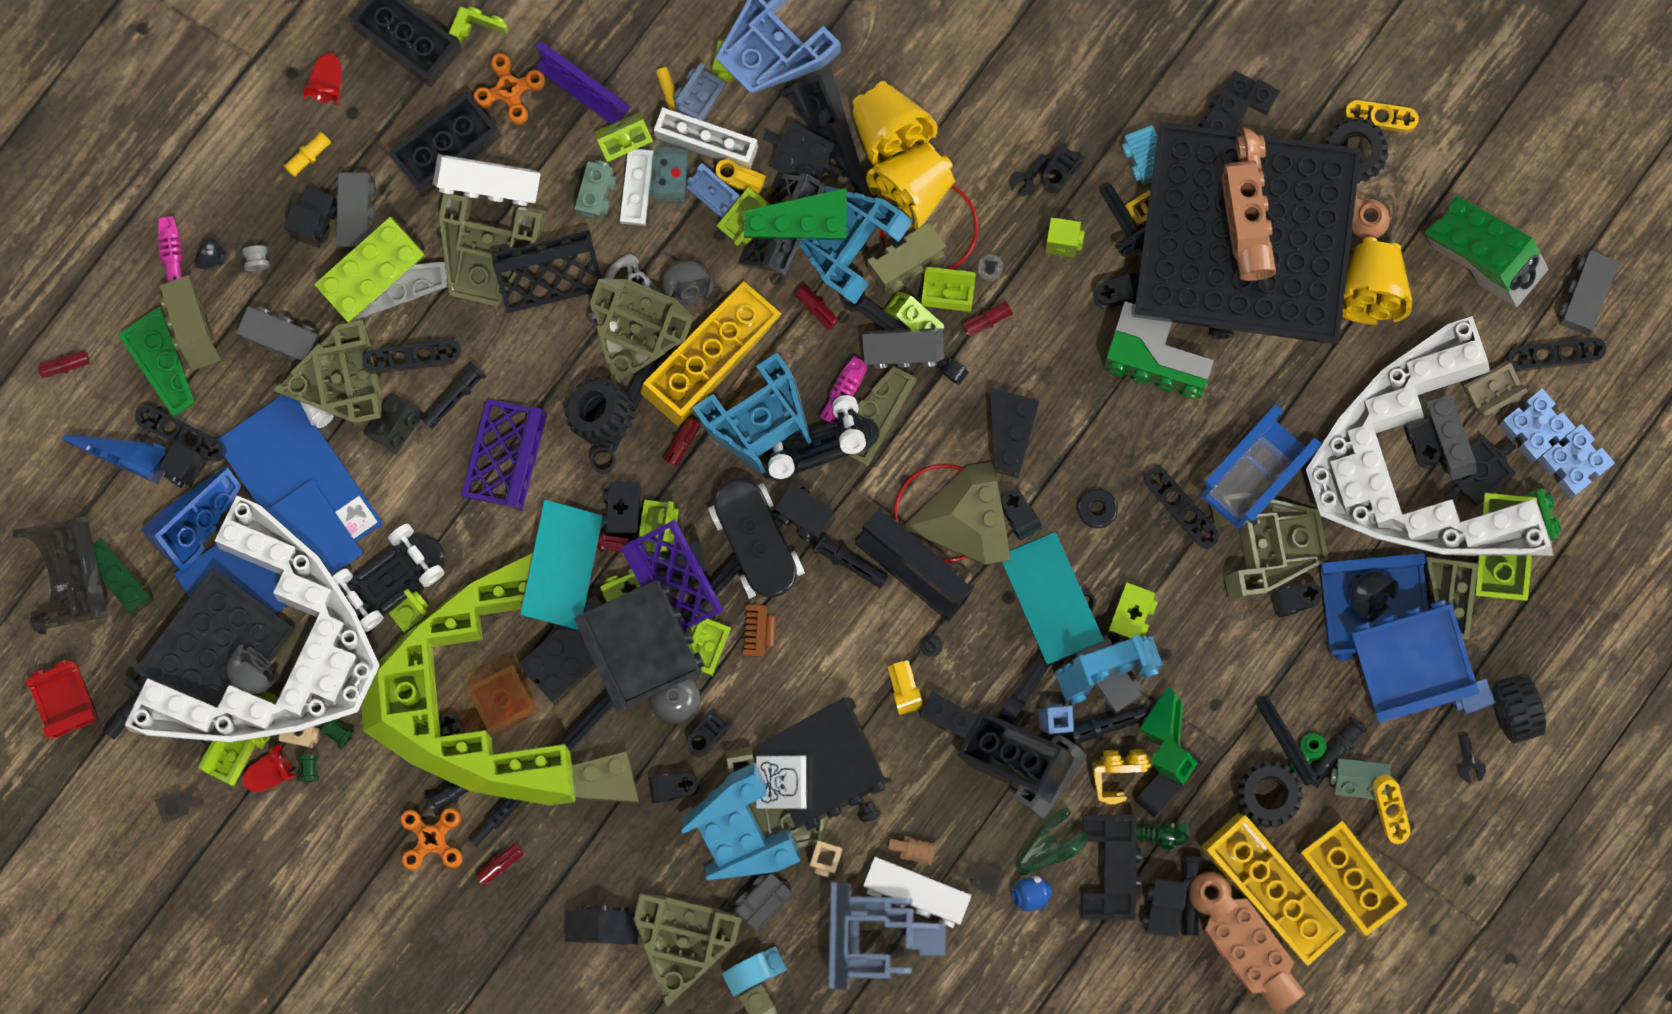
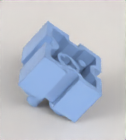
(1537, 426)
(1576, 461)

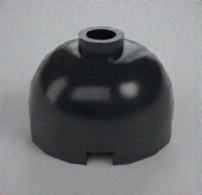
(1371, 593)

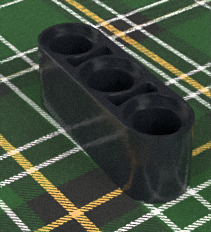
(1162, 790)

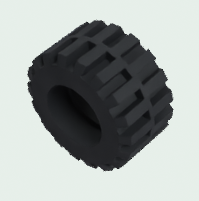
(1369, 131)
(584, 405)
(1519, 708)
(1287, 780)

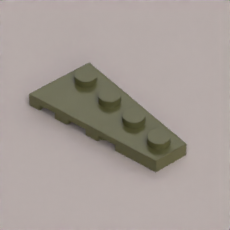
(883, 406)

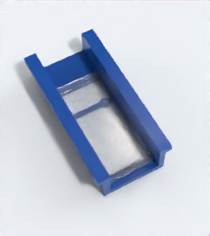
(1256, 470)

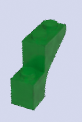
(1164, 729)

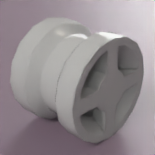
(255, 258)

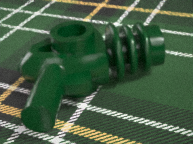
(1166, 835)

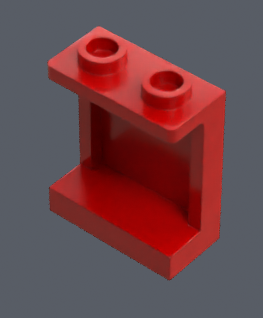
(62, 699)

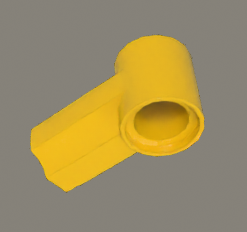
(742, 176)
(906, 693)

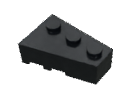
(1011, 429)

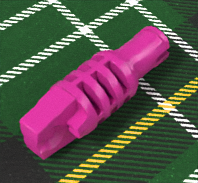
(169, 248)
(846, 384)

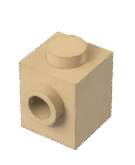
(304, 737)
(825, 858)

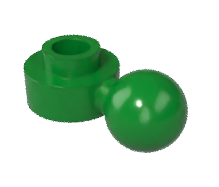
(1310, 754)

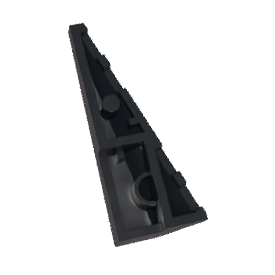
(823, 112)

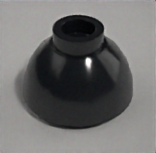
(209, 254)

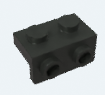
(395, 424)

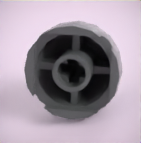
(687, 283)
(250, 671)
(676, 703)

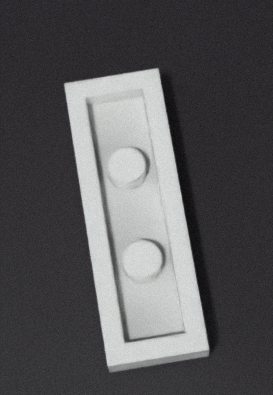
(636, 187)

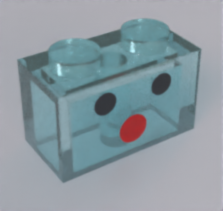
(670, 176)

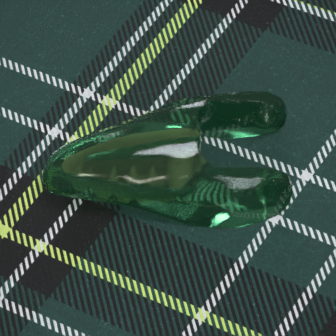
(1045, 850)

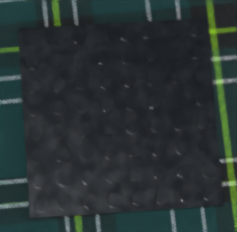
(1187, 244)

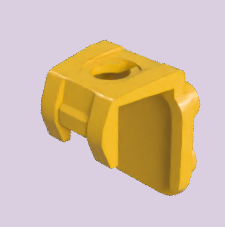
(1113, 763)

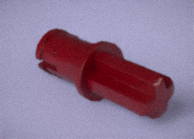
(816, 307)
(987, 319)
(63, 364)
(682, 441)
(611, 543)
(499, 864)

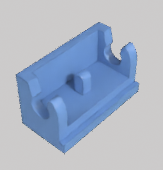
(712, 191)

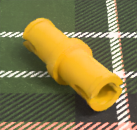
(307, 154)

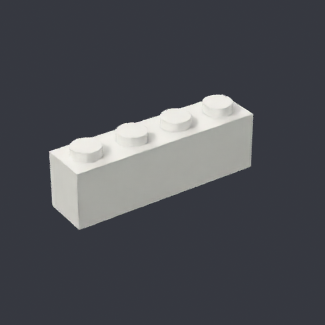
(705, 138)
(486, 178)
(927, 895)

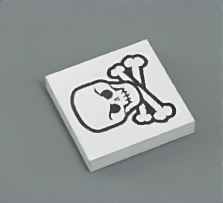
(784, 781)

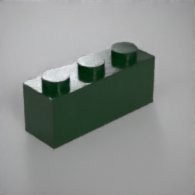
(120, 579)

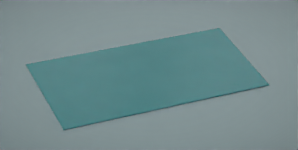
(561, 564)
(1052, 598)

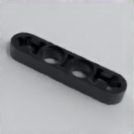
(410, 353)
(1556, 356)
(180, 433)
(1178, 510)

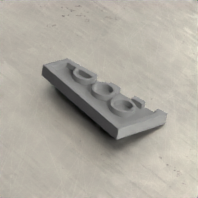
(416, 283)

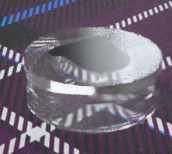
(990, 267)

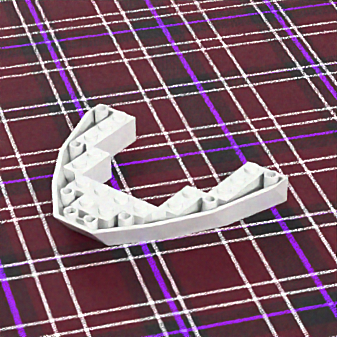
(1354, 481)
(328, 675)

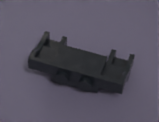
(1235, 101)
(1120, 861)

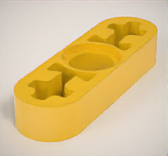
(1389, 109)
(1398, 816)

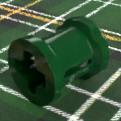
(337, 733)
(307, 768)

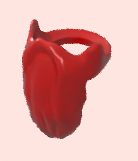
(325, 80)
(268, 771)

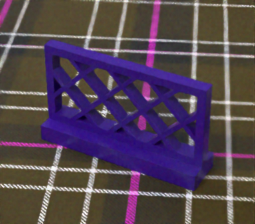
(580, 85)
(525, 458)
(645, 563)

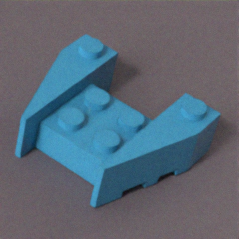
(834, 256)
(760, 419)
(1138, 652)
(734, 832)

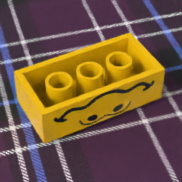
(1352, 879)

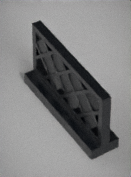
(780, 252)
(537, 254)

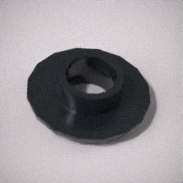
(1103, 497)

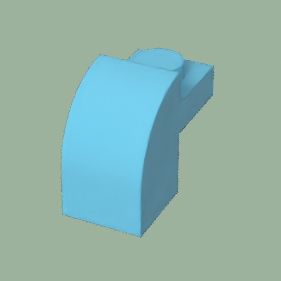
(754, 971)

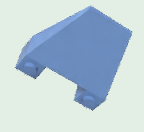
(767, 53)

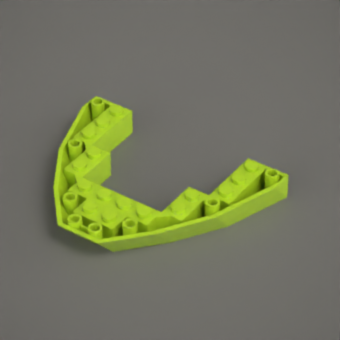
(403, 703)

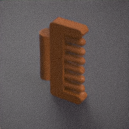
(765, 630)

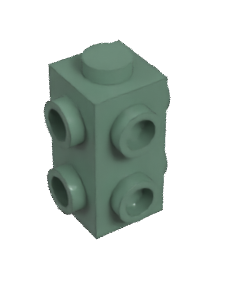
(594, 190)
(1357, 778)

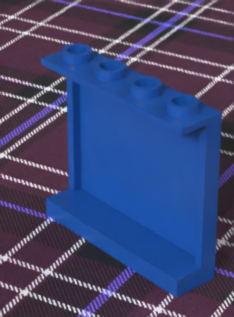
(1336, 587)
(1414, 661)

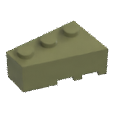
(907, 259)
(188, 322)
(1456, 584)
(606, 780)

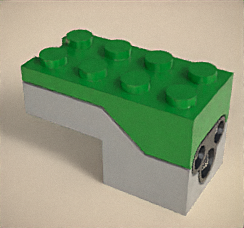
(1494, 251)
(1141, 353)

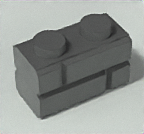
(763, 901)

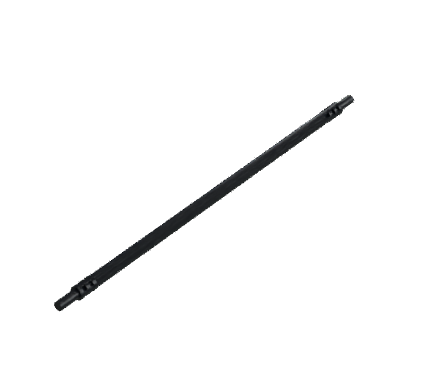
(595, 713)

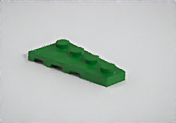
(804, 218)
(155, 354)

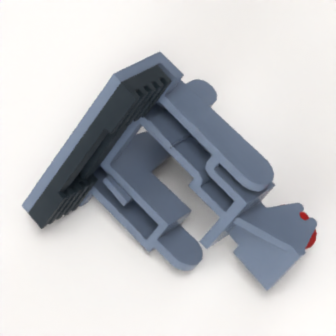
(855, 910)

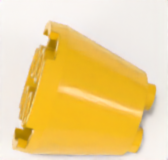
(890, 123)
(913, 182)
(1376, 283)

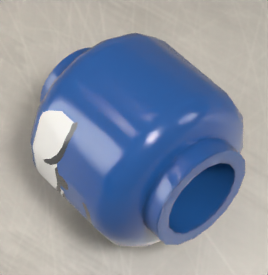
(1031, 893)

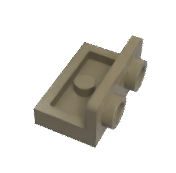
(1495, 389)

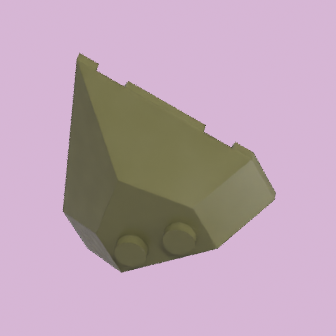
(636, 324)
(334, 376)
(966, 516)
(682, 939)

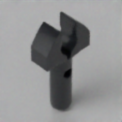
(1029, 176)
(1470, 761)

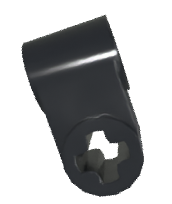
(1063, 165)
(1121, 290)
(1423, 437)
(1022, 518)
(1292, 600)
(708, 732)
(668, 787)

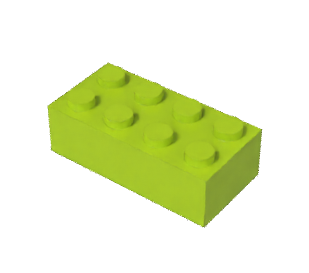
(370, 269)
(1503, 575)

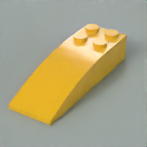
(710, 353)
(1272, 888)

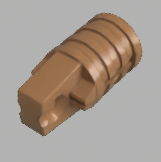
(914, 849)

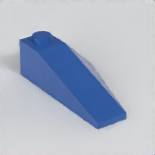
(129, 455)
(187, 523)

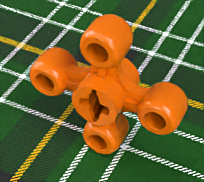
(518, 86)
(422, 848)

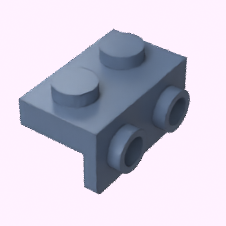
(699, 93)

